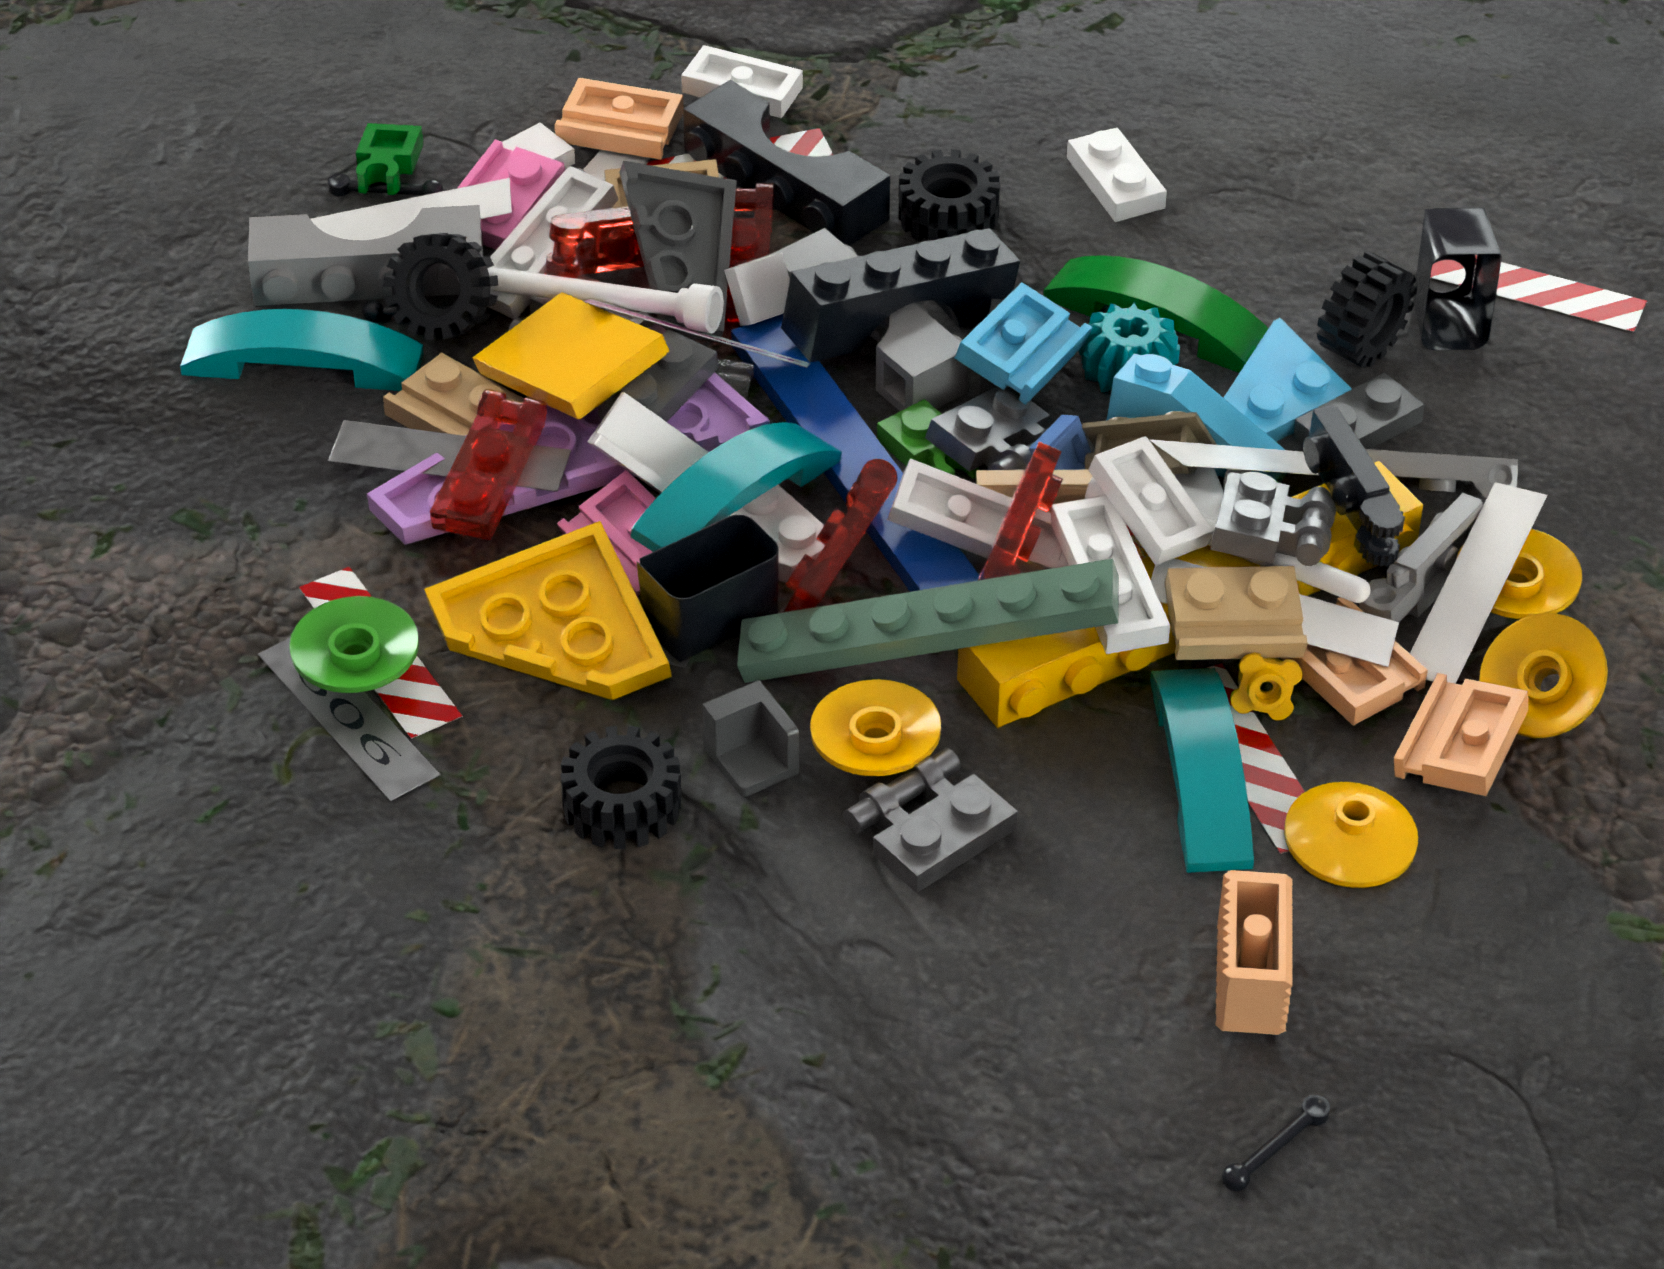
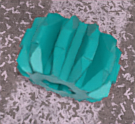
(1120, 335)

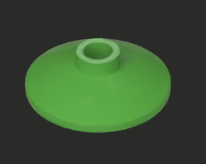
(354, 644)

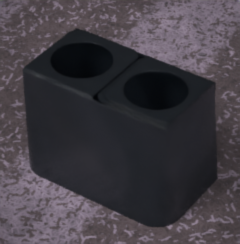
(1448, 317)
(708, 584)

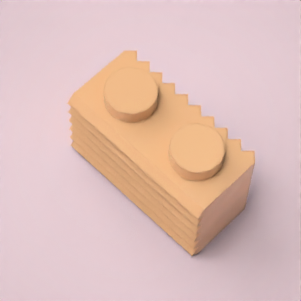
(1254, 952)

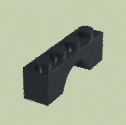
(816, 191)
(842, 302)

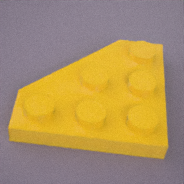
(555, 615)

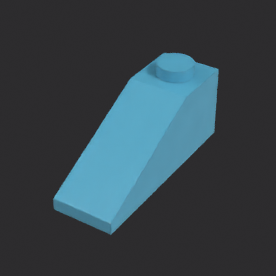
(1154, 387)

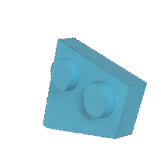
(1283, 382)

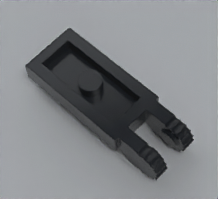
(1354, 485)

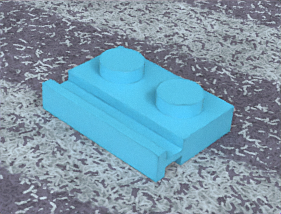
(1022, 342)

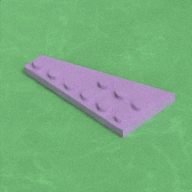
(707, 418)

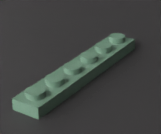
(929, 621)

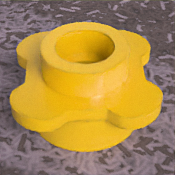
(1257, 670)

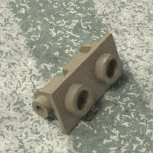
(1171, 426)

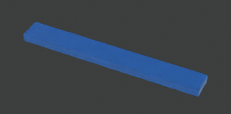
(819, 406)

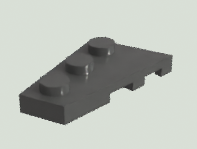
(681, 228)

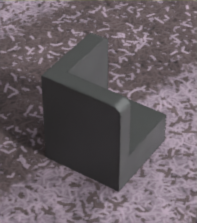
(751, 738)

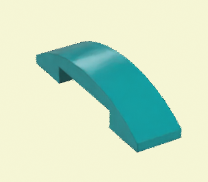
(306, 339)
(731, 479)
(1205, 769)

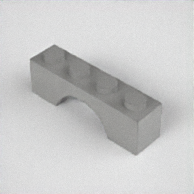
(302, 264)
(912, 347)

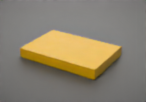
(571, 355)

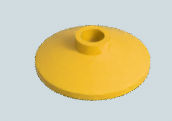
(1541, 580)
(1543, 647)
(875, 727)
(1351, 834)

